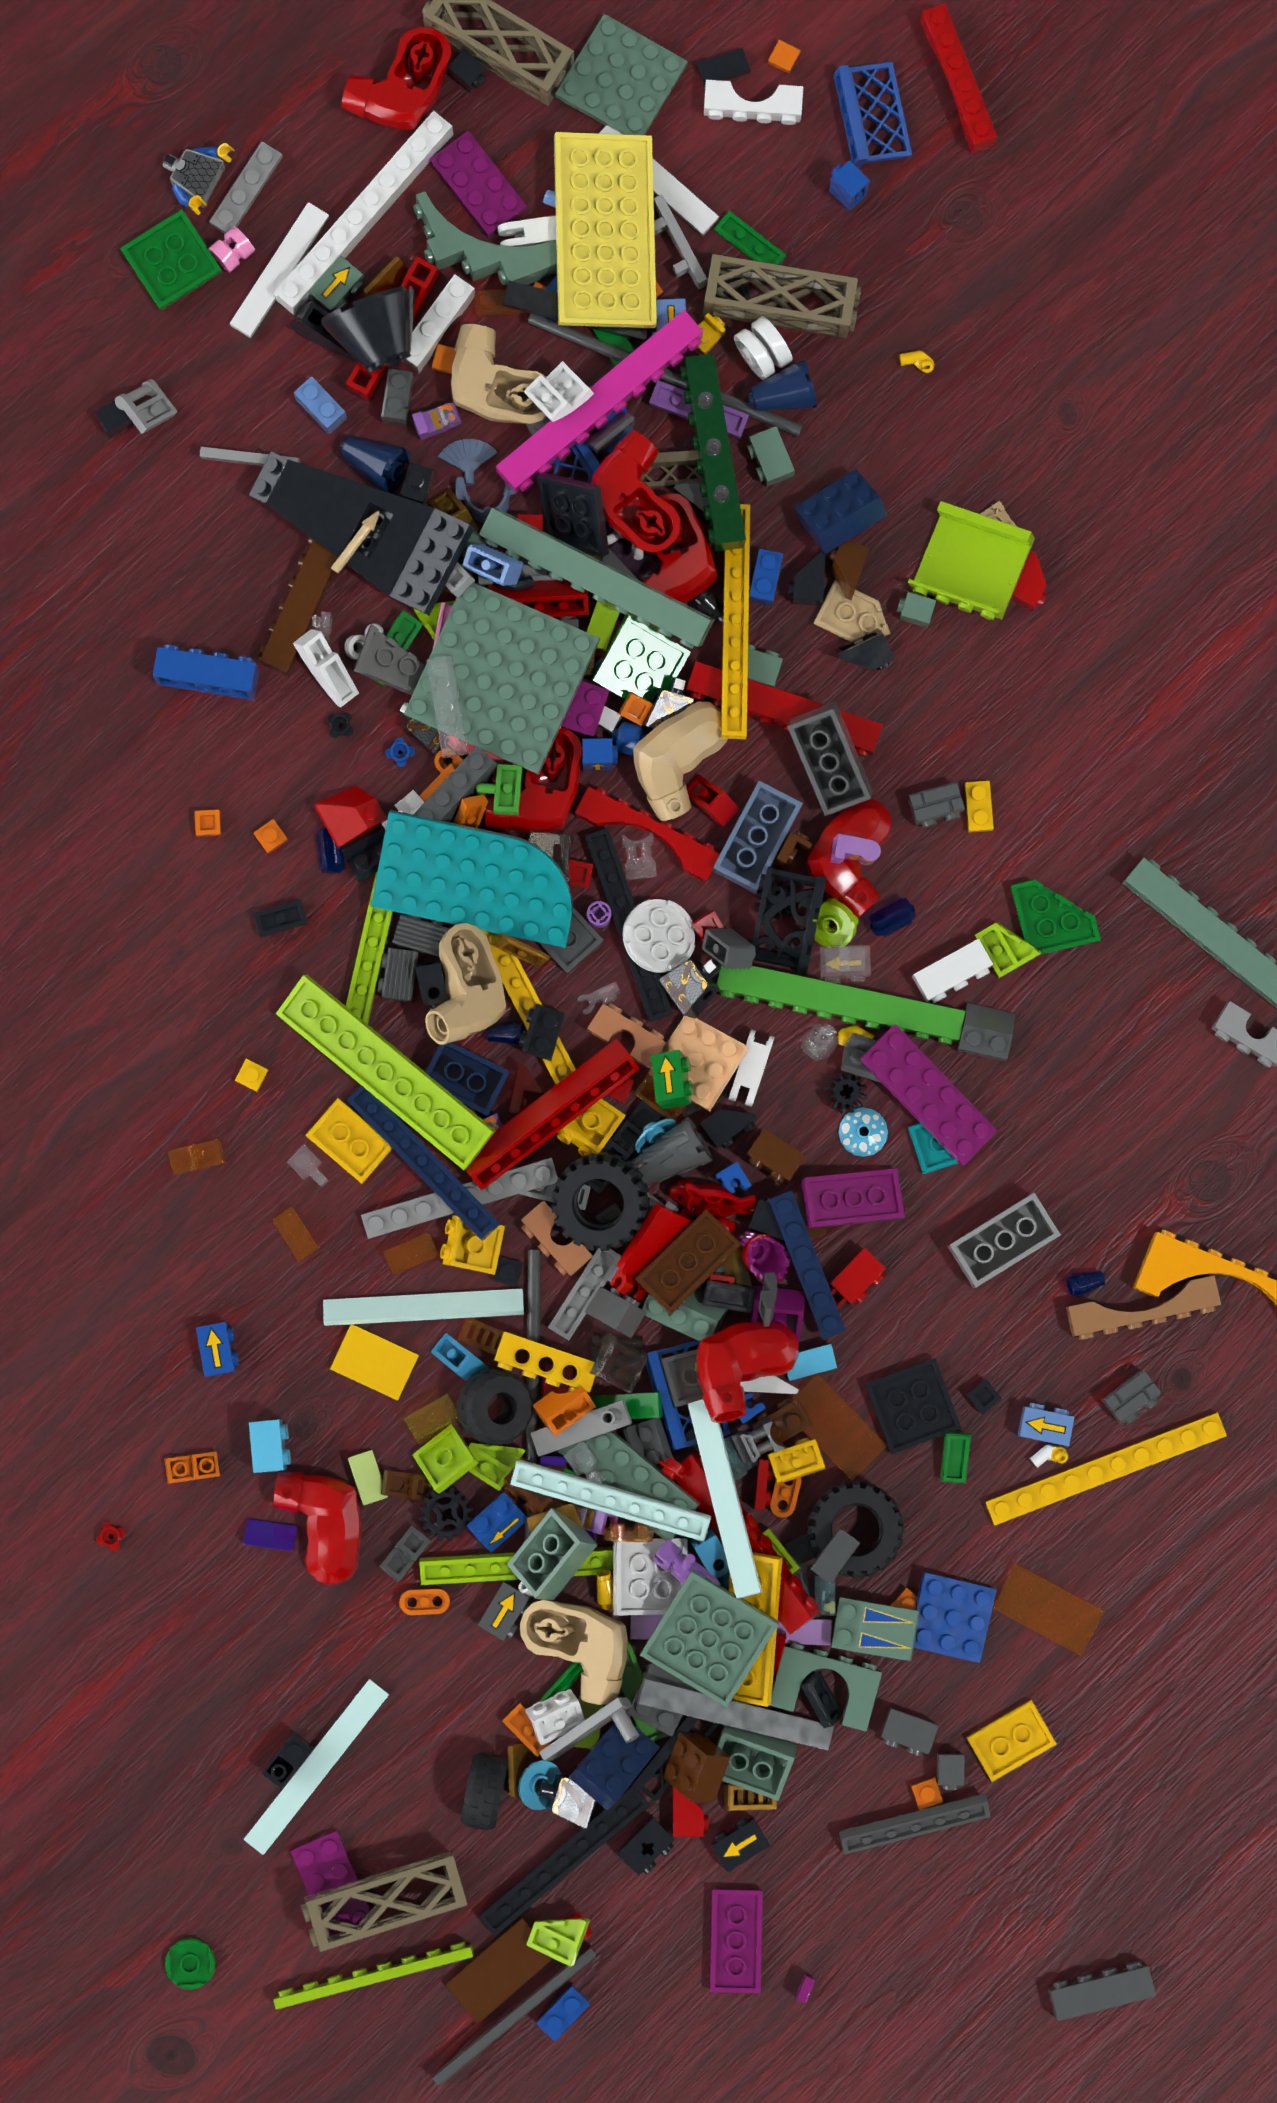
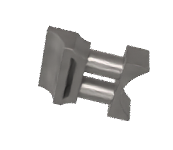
(748, 1449)

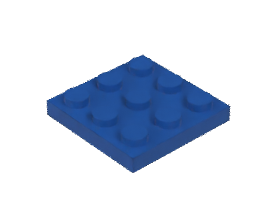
(953, 1617)

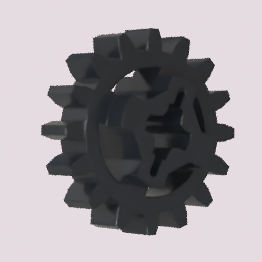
(452, 1504)

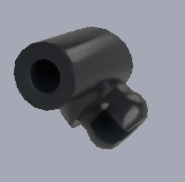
(522, 584)

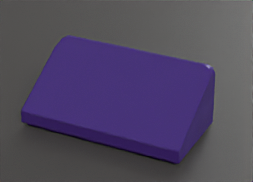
(270, 1535)

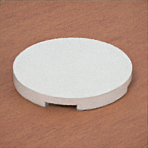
(659, 935)

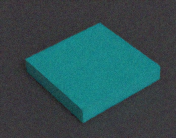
(929, 1151)

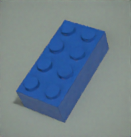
(205, 672)

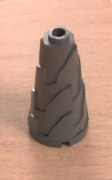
(673, 1153)

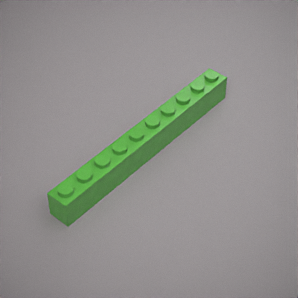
(841, 1001)

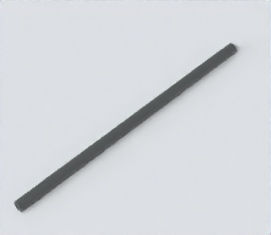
(669, 376)
(533, 1334)

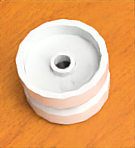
(763, 348)

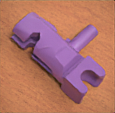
(681, 1565)

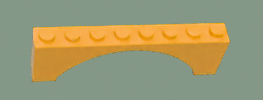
(1174, 1260)

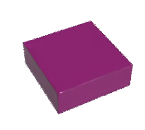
(805, 1988)

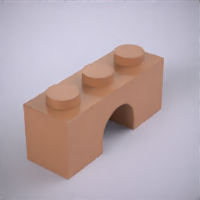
(610, 1022)
(568, 1257)

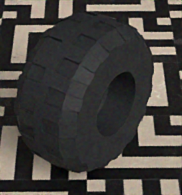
(515, 1412)
(484, 1791)

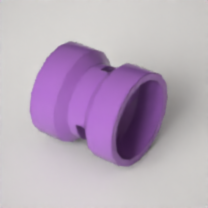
(599, 919)

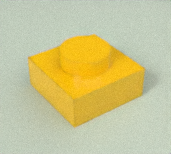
(251, 1075)

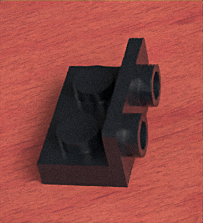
(365, 853)
(542, 1032)

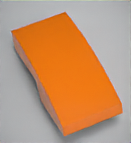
(192, 1467)

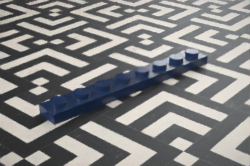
(424, 1163)

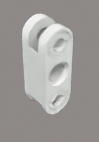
(528, 231)
(751, 1068)

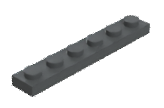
(914, 1824)

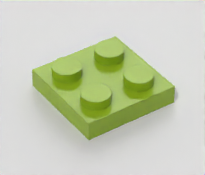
(445, 1458)

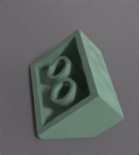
(690, 1318)
(551, 1555)
(756, 1761)

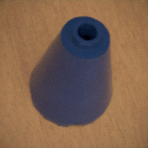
(785, 390)
(376, 461)

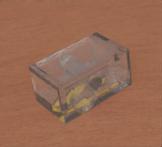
(844, 962)

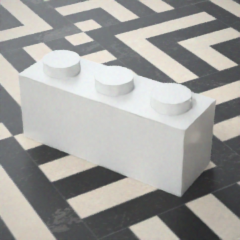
(953, 971)

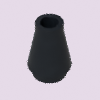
(709, 605)

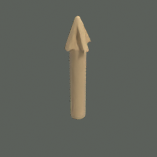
(368, 525)

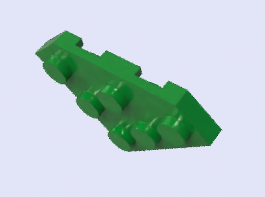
(1051, 920)

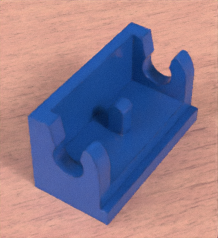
(731, 1176)
(751, 1412)

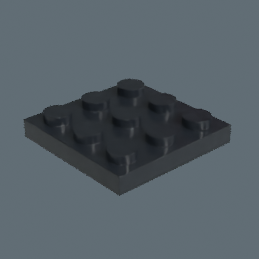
(574, 513)
(912, 1406)

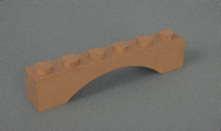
(1194, 1295)

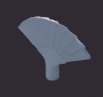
(467, 456)

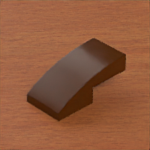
(406, 1485)

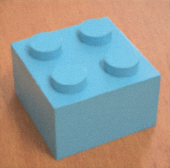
(268, 1446)

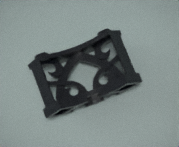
(794, 955)

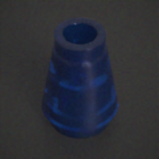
(505, 1033)
(1083, 1283)

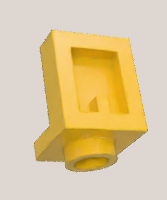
(713, 332)

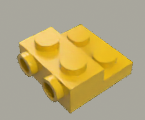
(592, 1128)
(468, 1251)

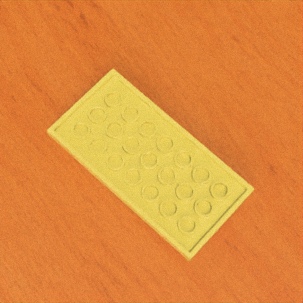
(605, 230)

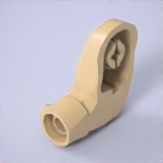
(489, 388)
(674, 750)
(471, 985)
(580, 1637)

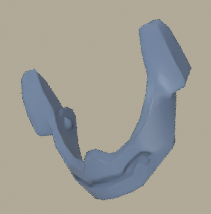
(478, 514)

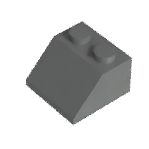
(986, 1032)

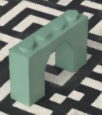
(860, 1681)

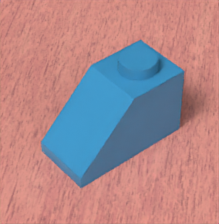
(457, 1357)

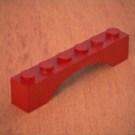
(968, 99)
(422, 278)
(602, 810)

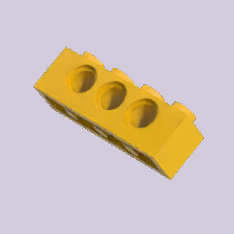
(511, 1344)

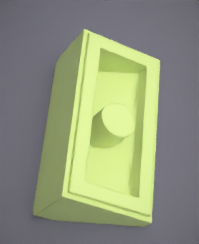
(367, 1477)

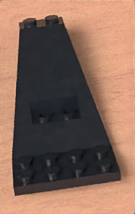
(403, 556)

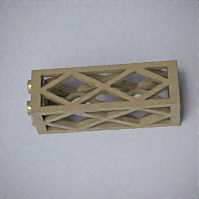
(504, 63)
(834, 324)
(368, 1925)

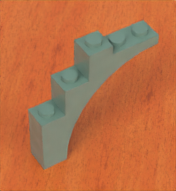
(479, 258)

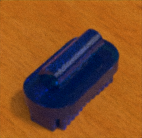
(330, 857)
(892, 917)

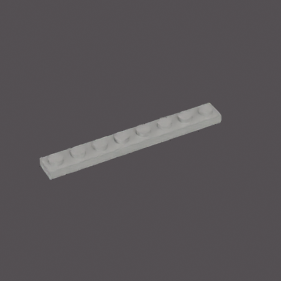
(432, 1206)

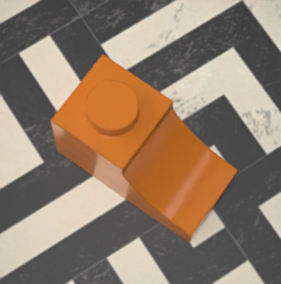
(564, 1409)

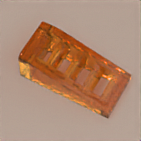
(466, 1327)

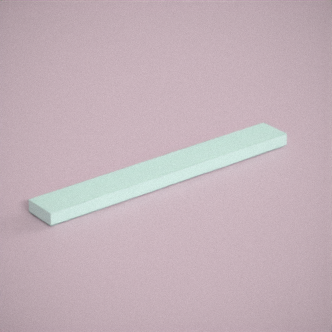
(423, 1307)
(610, 1500)
(725, 1502)
(316, 1766)

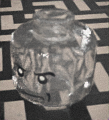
(820, 1042)

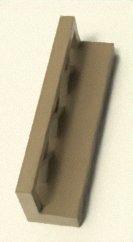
(674, 460)

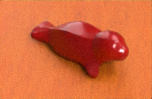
(709, 1196)

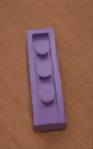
(672, 400)

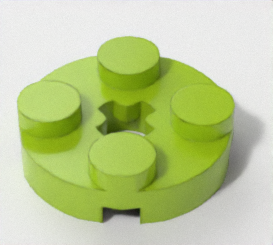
(844, 919)

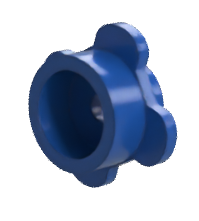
(392, 752)

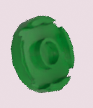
(190, 1963)

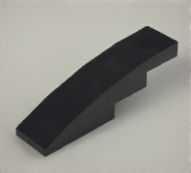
(626, 1137)

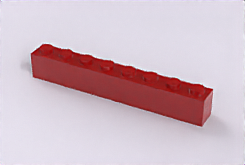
(778, 706)
(552, 1112)
(794, 1603)

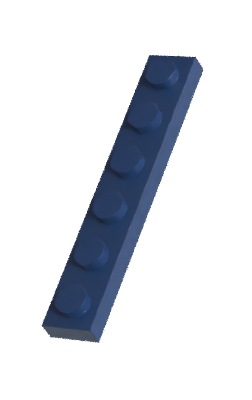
(807, 1264)

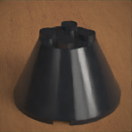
(376, 328)

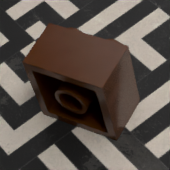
(774, 1156)
(696, 1767)

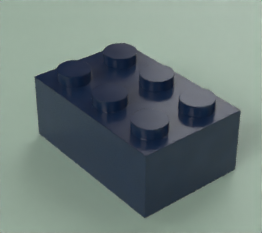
(840, 511)
(468, 1077)
(613, 1765)

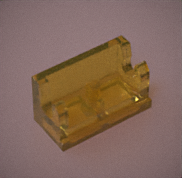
(432, 1419)

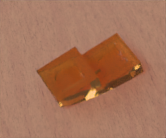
(196, 1157)

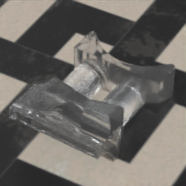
(639, 867)

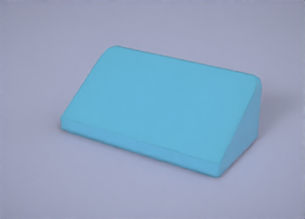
(813, 1362)

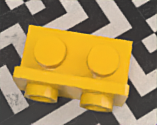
(796, 1461)

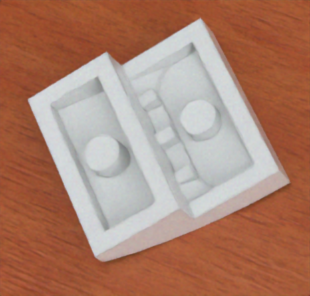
(558, 392)

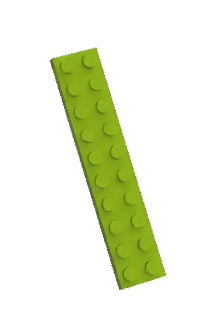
(385, 1072)

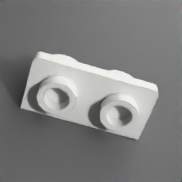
(555, 1716)

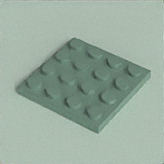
(621, 78)
(709, 1638)

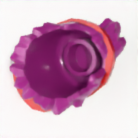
(764, 1255)

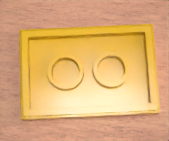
(349, 1141)
(374, 1362)
(1011, 1740)

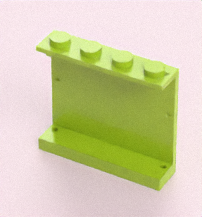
(972, 561)

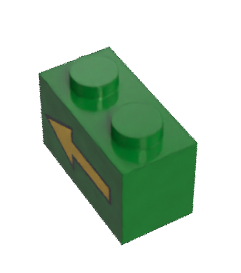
(671, 1079)

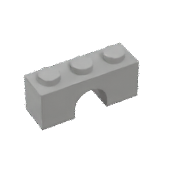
(1232, 1026)

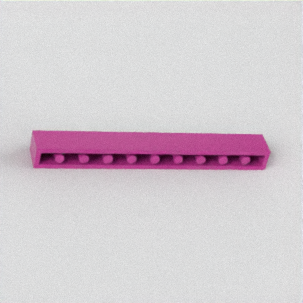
(609, 396)

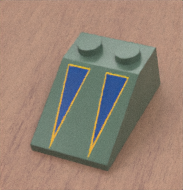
(875, 1629)

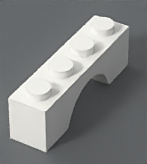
(782, 106)
(445, 309)

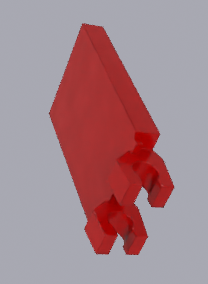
(653, 1237)

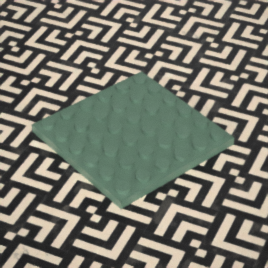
(511, 675)

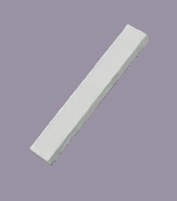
(678, 197)
(278, 269)

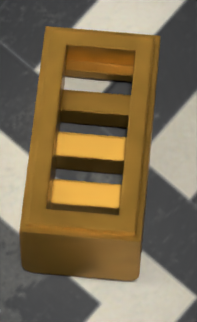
(728, 1799)

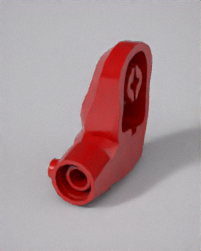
(410, 84)
(630, 503)
(687, 562)
(546, 796)
(844, 880)
(739, 1356)
(332, 1522)

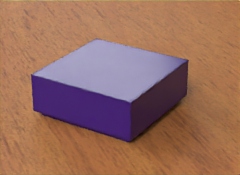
(556, 1461)

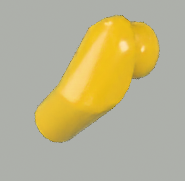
(919, 359)
(845, 1033)

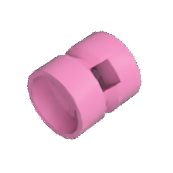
(223, 251)

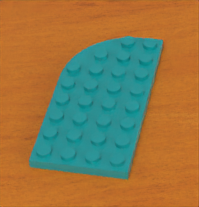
(472, 878)

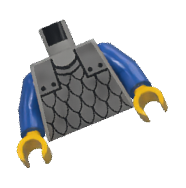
(197, 174)

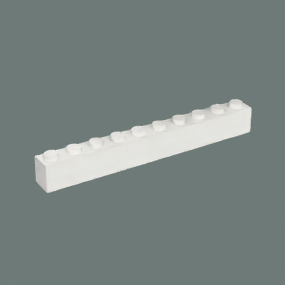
(365, 210)

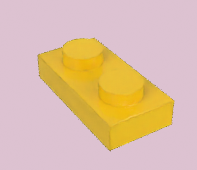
(979, 806)

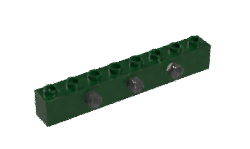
(714, 452)

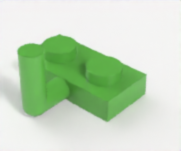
(506, 790)

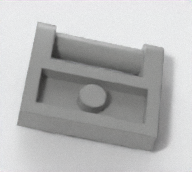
(150, 412)

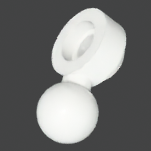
(359, 640)

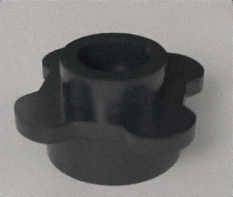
(336, 731)

